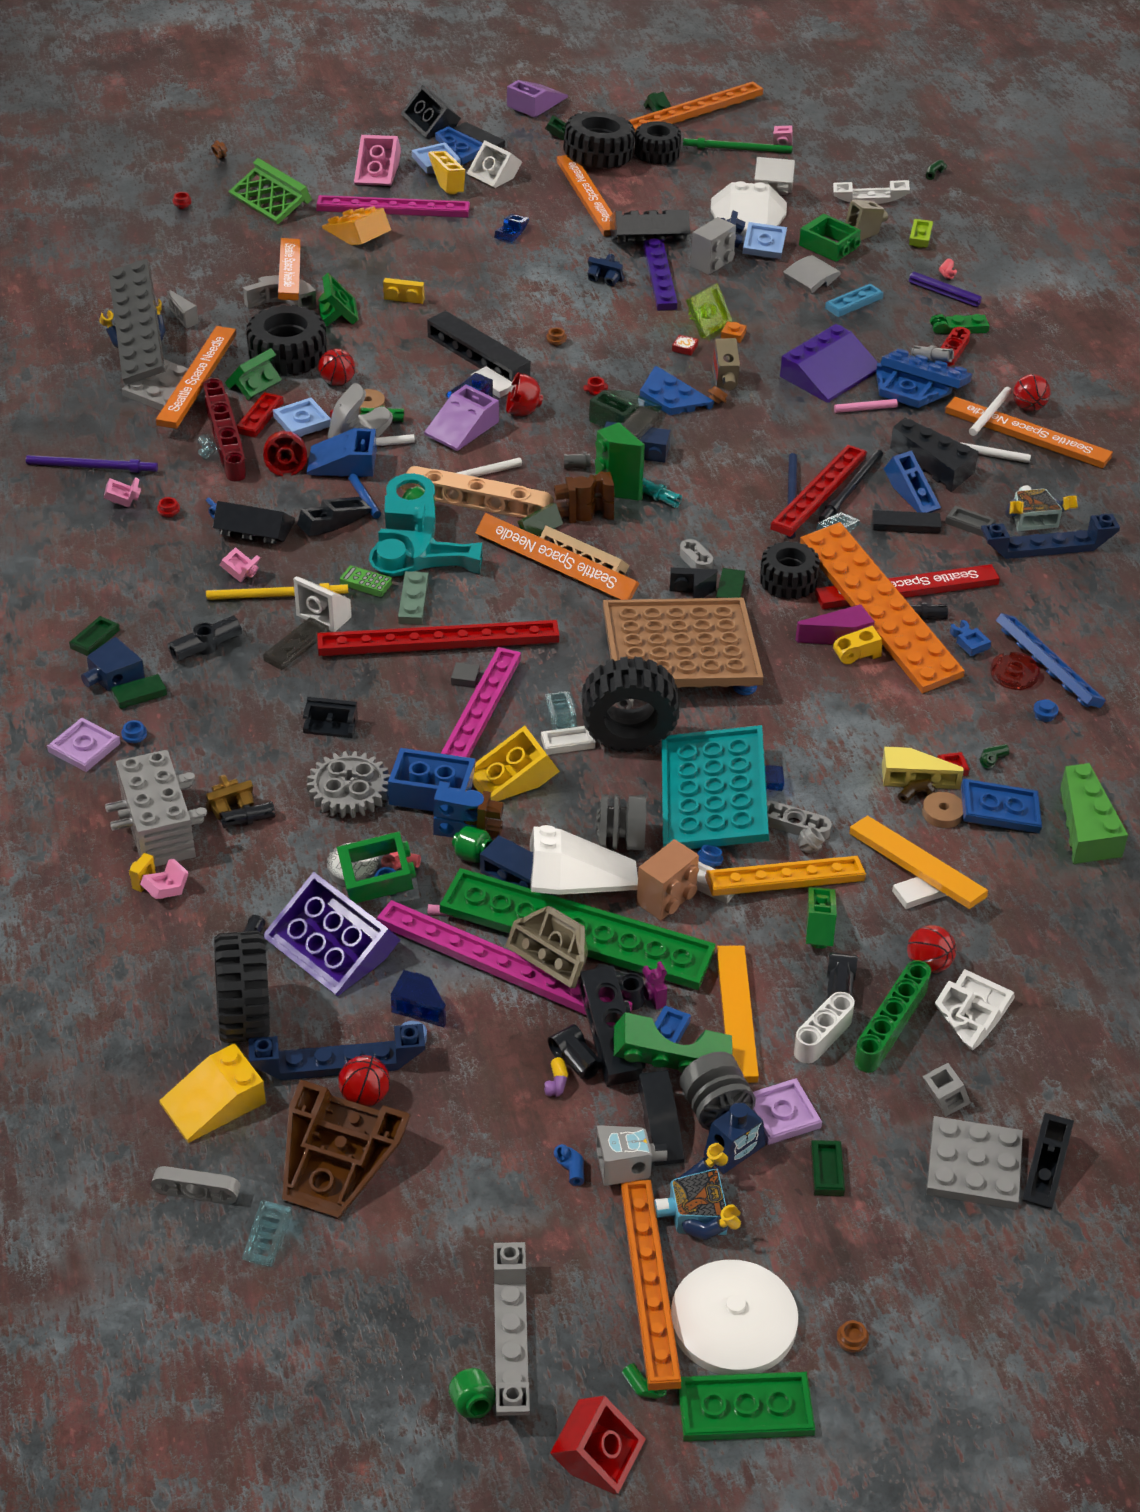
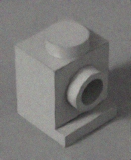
(946, 1089)

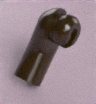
(909, 791)

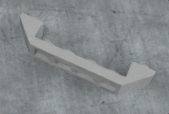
(511, 1329)

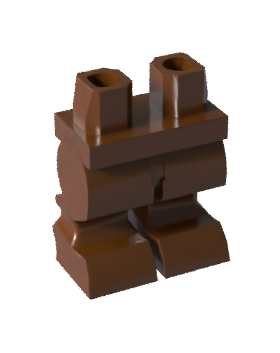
(586, 496)

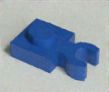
(970, 640)

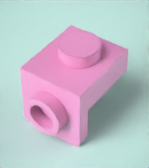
(782, 135)
(122, 493)
(240, 565)
(166, 883)

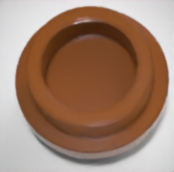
(219, 149)
(556, 336)
(717, 395)
(852, 1336)

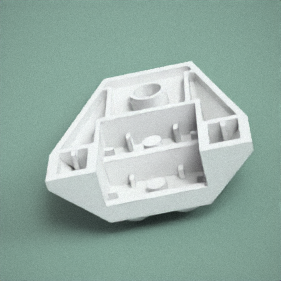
(753, 203)
(575, 865)

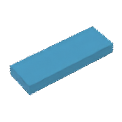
(854, 300)

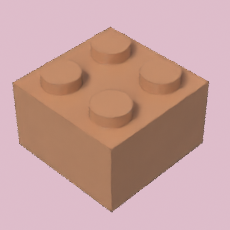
(667, 879)

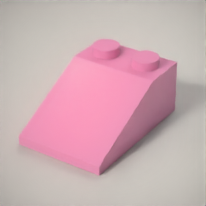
(377, 160)

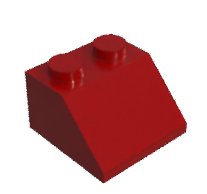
(598, 1444)

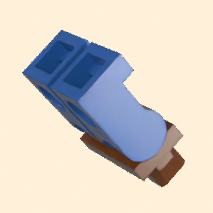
(465, 808)

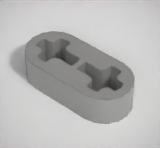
(695, 554)

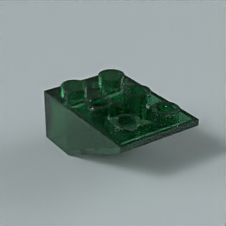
(617, 406)

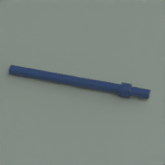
(792, 481)

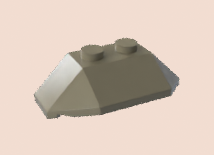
(551, 943)

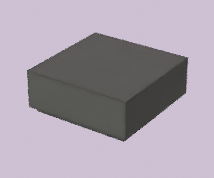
(465, 674)

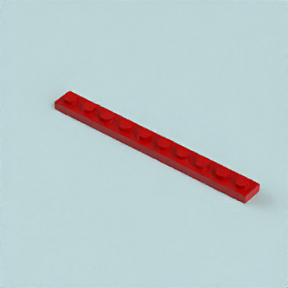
(437, 637)

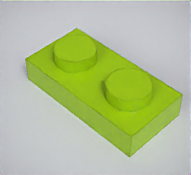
(920, 233)

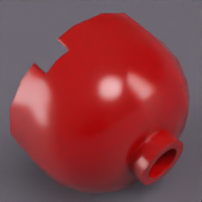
(524, 396)
(285, 453)

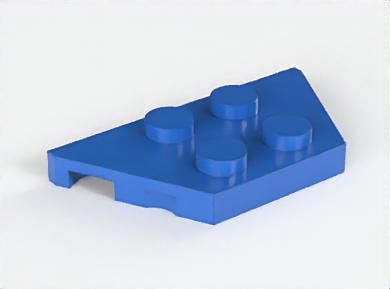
(908, 388)
(672, 393)

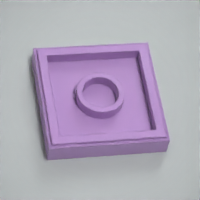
(83, 744)
(785, 1111)

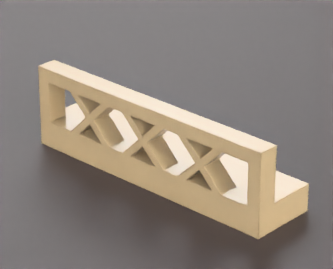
(585, 549)

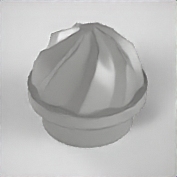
(810, 840)

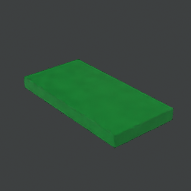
(746, 1406)

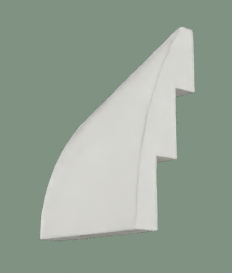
(973, 1006)

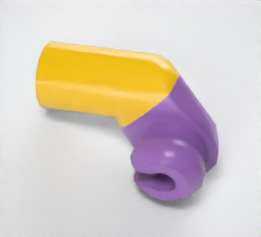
(560, 1077)

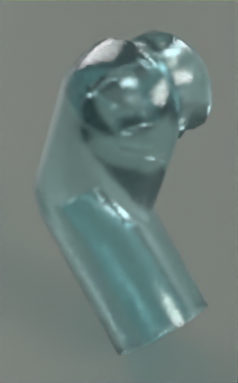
(208, 446)

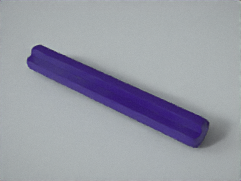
(945, 289)

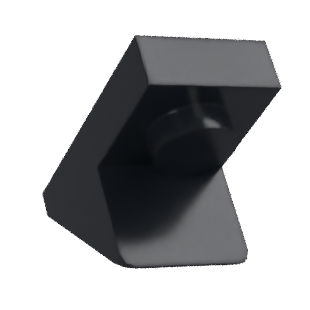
(695, 580)

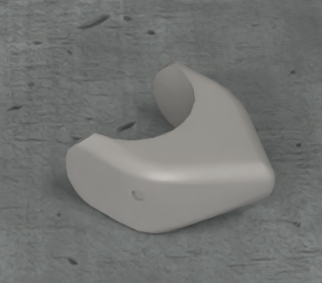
(346, 414)

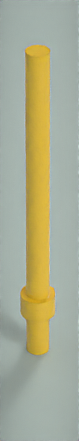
(266, 592)

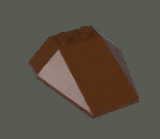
(335, 1148)

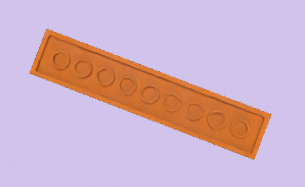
(896, 622)

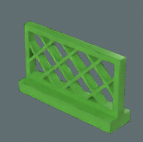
(279, 182)

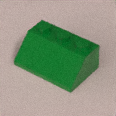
(623, 457)

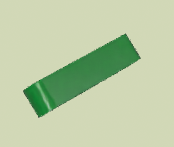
(892, 1016)

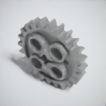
(348, 784)

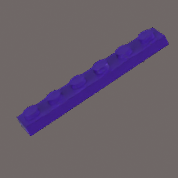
(660, 275)

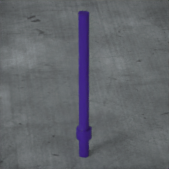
(133, 465)

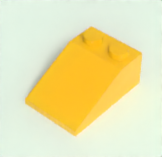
(514, 767)
(214, 1094)

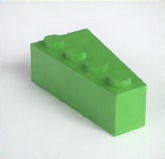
(1091, 819)

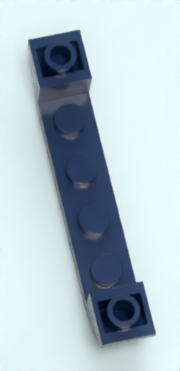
(1099, 531)
(329, 1060)

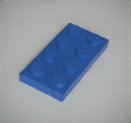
(920, 366)

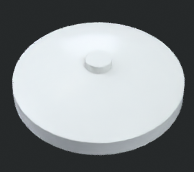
(734, 1317)

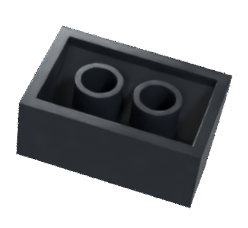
(429, 113)
(252, 522)

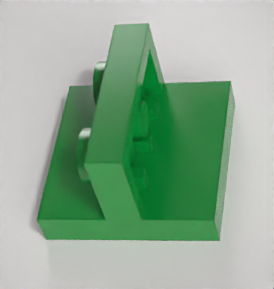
(336, 302)
(255, 375)

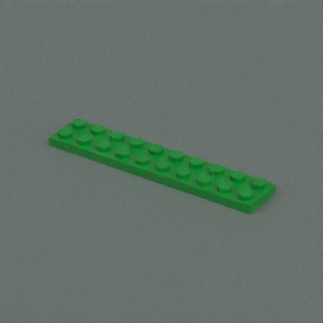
(608, 935)

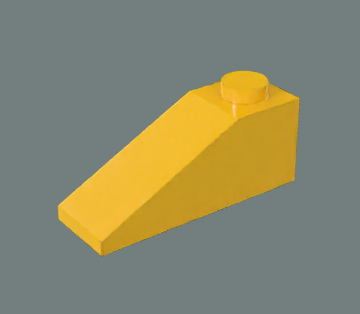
(448, 172)

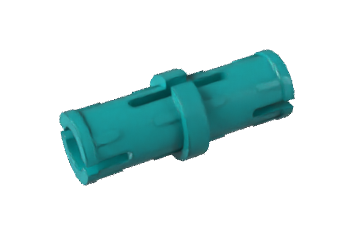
(660, 492)

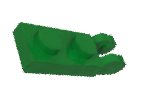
(974, 323)

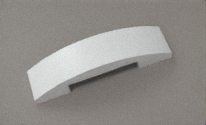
(879, 195)

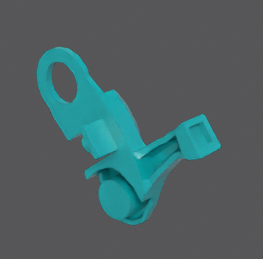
(410, 533)

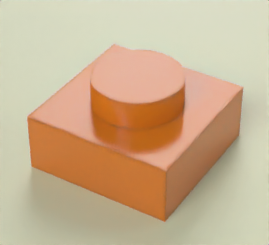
(734, 330)

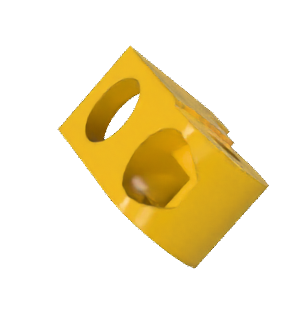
(858, 645)

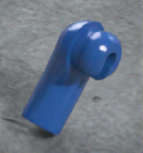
(571, 1161)

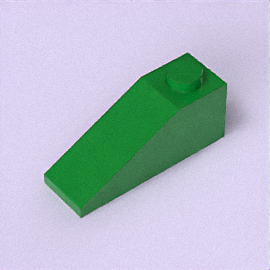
(821, 917)

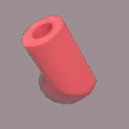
(946, 269)
(392, 860)

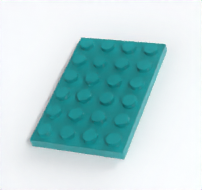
(715, 788)

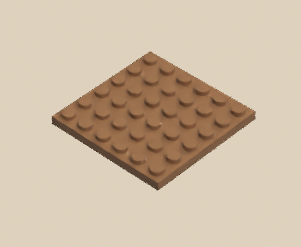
(692, 638)

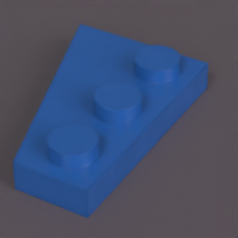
(463, 145)

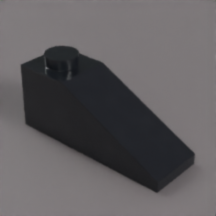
(1048, 1160)

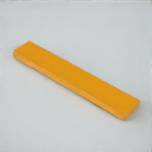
(918, 862)
(785, 875)
(737, 1008)

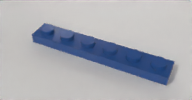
(1055, 666)

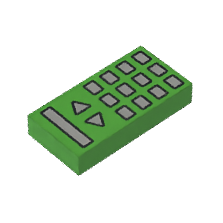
(366, 581)

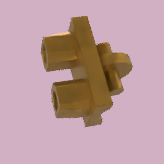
(229, 793)

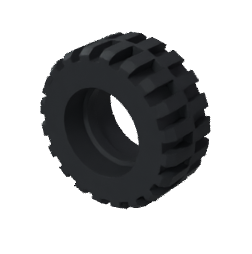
(599, 139)
(293, 335)
(624, 681)
(241, 986)

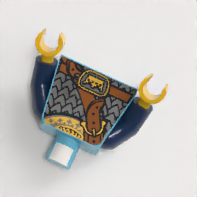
(699, 1200)

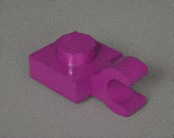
(654, 985)

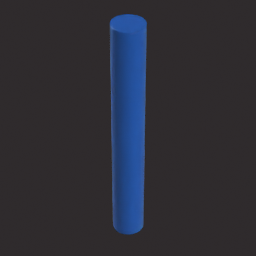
(364, 495)

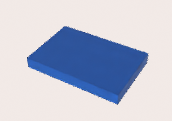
(1001, 806)

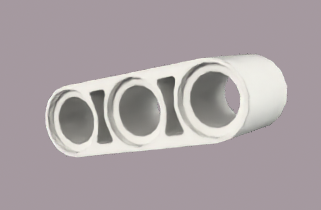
(824, 1027)

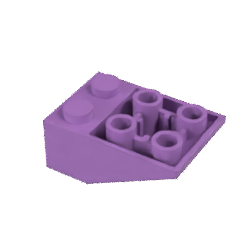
(532, 97)
(464, 418)

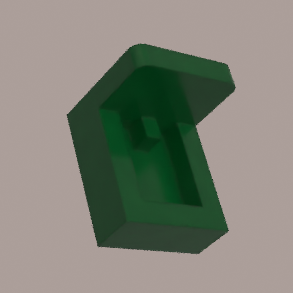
(657, 101)
(556, 127)

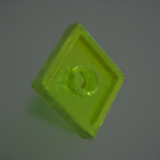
(708, 310)

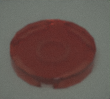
(1014, 671)

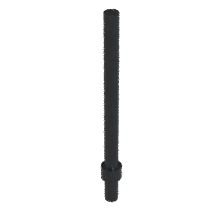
(834, 505)

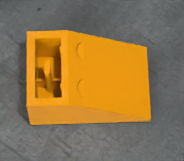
(358, 225)

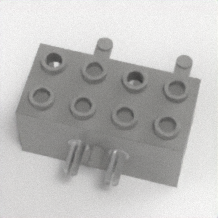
(156, 807)

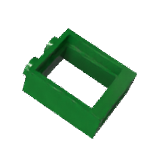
(812, 237)
(380, 885)

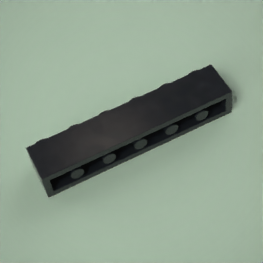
(476, 346)

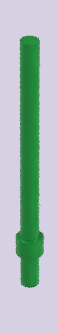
(701, 143)

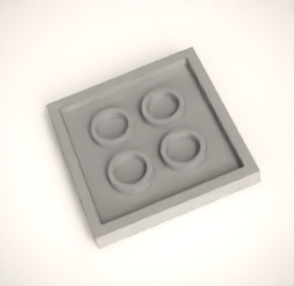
(158, 388)
(975, 1162)

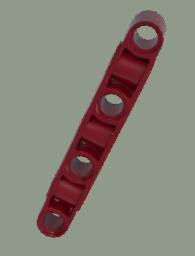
(224, 429)

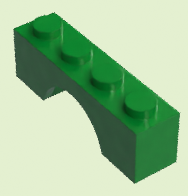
(640, 1041)

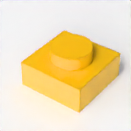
(141, 867)

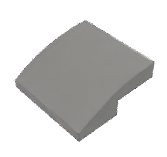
(811, 273)

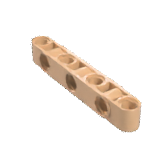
(482, 493)

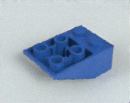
(345, 454)

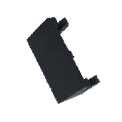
(330, 717)

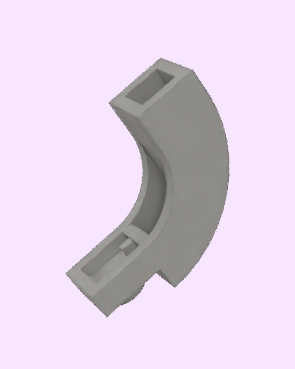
(267, 291)

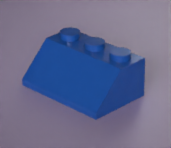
(419, 773)

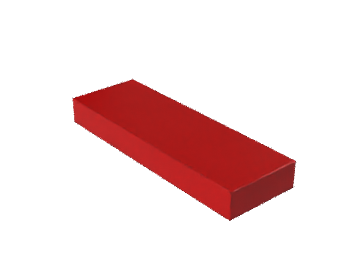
(259, 414)

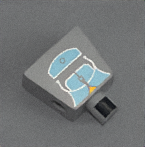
(626, 1154)

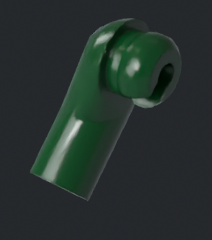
(931, 170)
(989, 755)

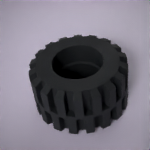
(657, 142)
(789, 570)

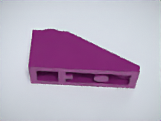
(833, 625)

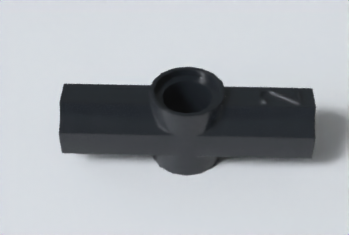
(204, 638)

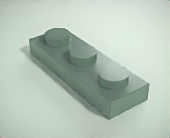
(413, 598)

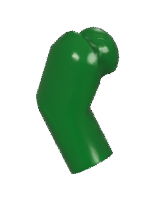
(639, 1383)

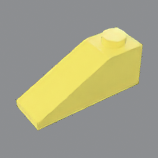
(905, 765)

